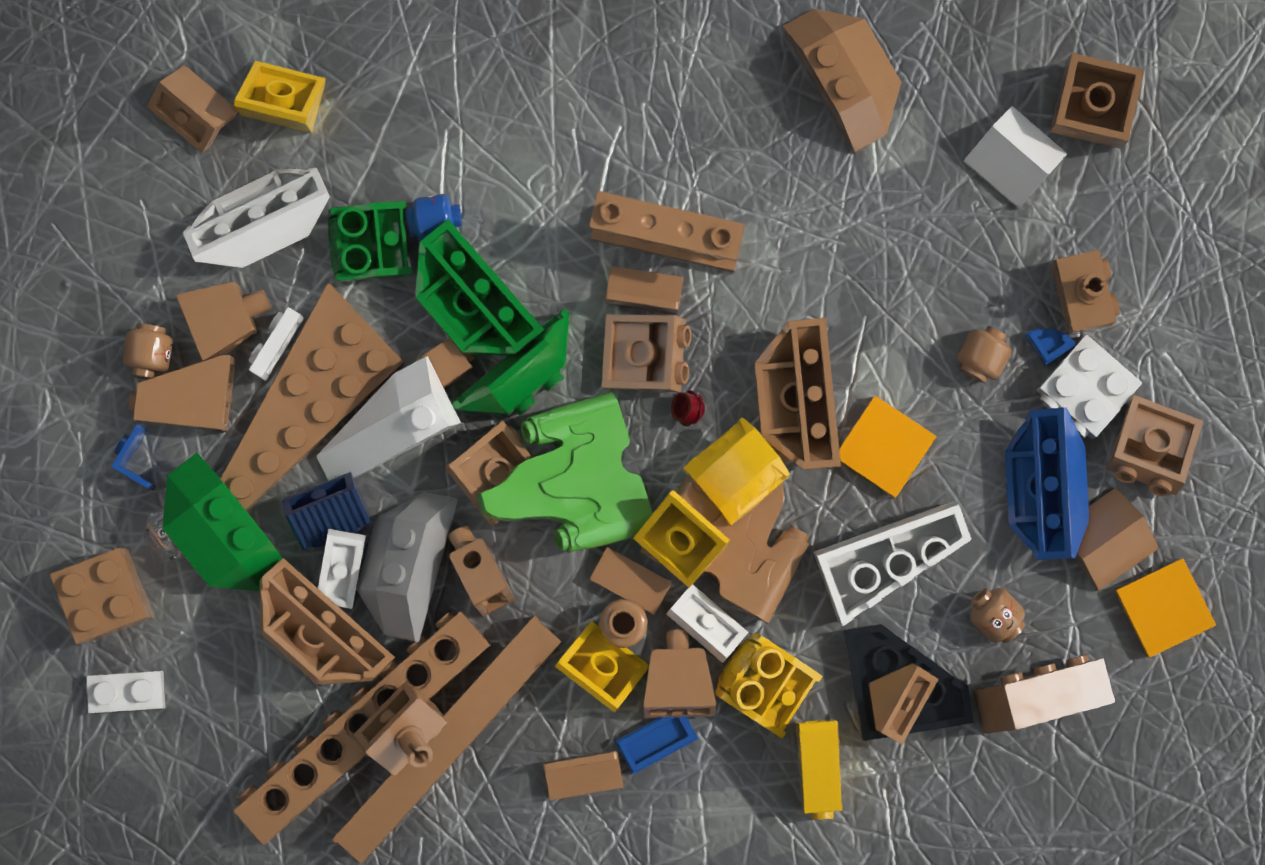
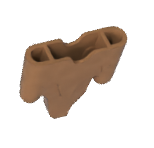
(747, 569)

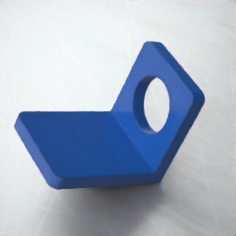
(125, 450)

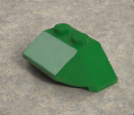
(469, 297)
(521, 376)
(215, 529)

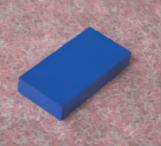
(655, 741)

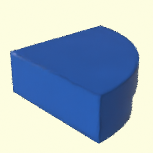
(1049, 343)

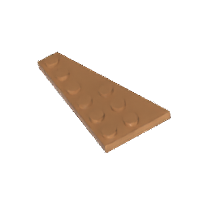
(321, 383)

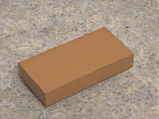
(630, 580)

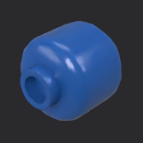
(431, 212)

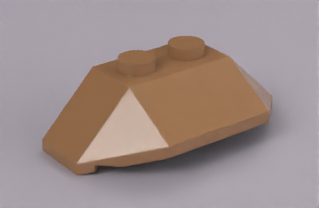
(847, 72)
(799, 395)
(315, 630)

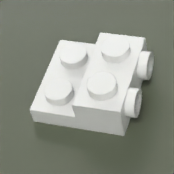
(1090, 387)

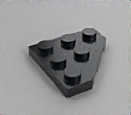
(878, 652)

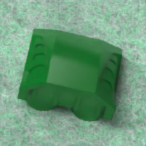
(371, 236)

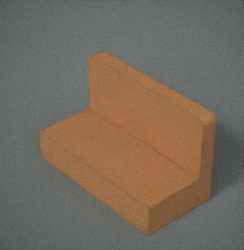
(191, 107)
(644, 290)
(583, 775)

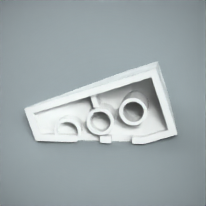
(394, 420)

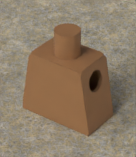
(222, 317)
(485, 582)
(678, 680)

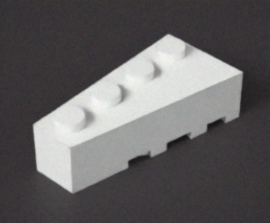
(882, 560)

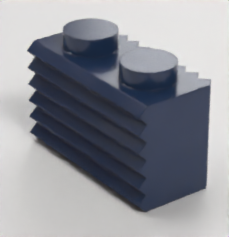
(325, 507)

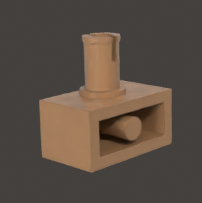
(1085, 292)
(401, 729)

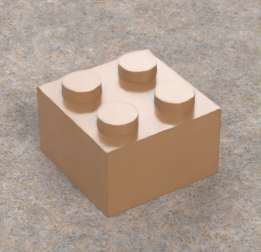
(1097, 100)
(101, 596)

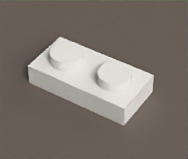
(283, 330)
(341, 566)
(707, 623)
(125, 692)

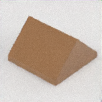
(1113, 539)

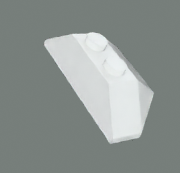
(258, 218)

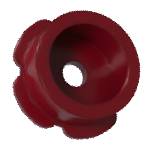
(687, 408)

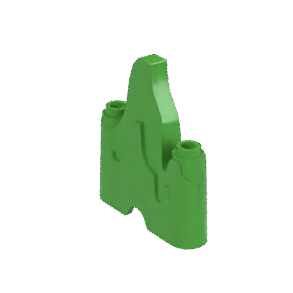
(576, 482)

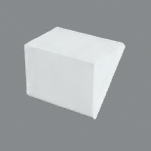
(1015, 157)

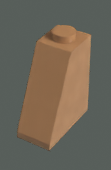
(188, 396)

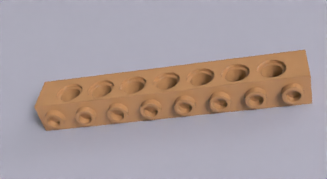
(268, 822)

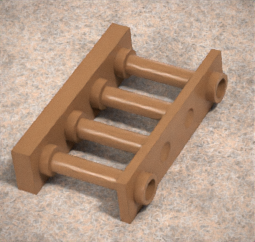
(666, 231)

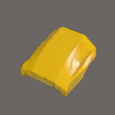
(738, 470)
(765, 683)

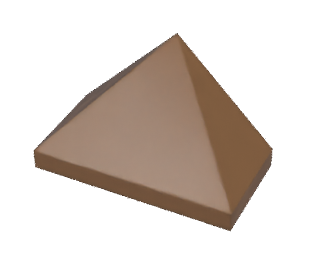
(899, 700)

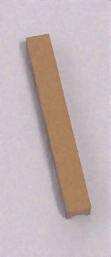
(464, 723)

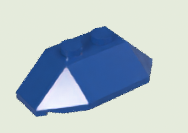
(1048, 484)

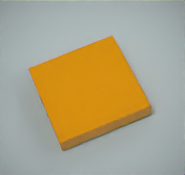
(885, 446)
(1165, 608)

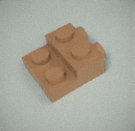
(645, 353)
(1154, 446)
(488, 462)

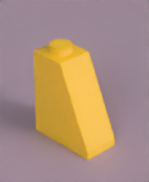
(819, 768)

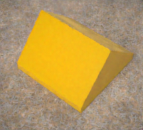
(280, 96)
(681, 539)
(602, 668)

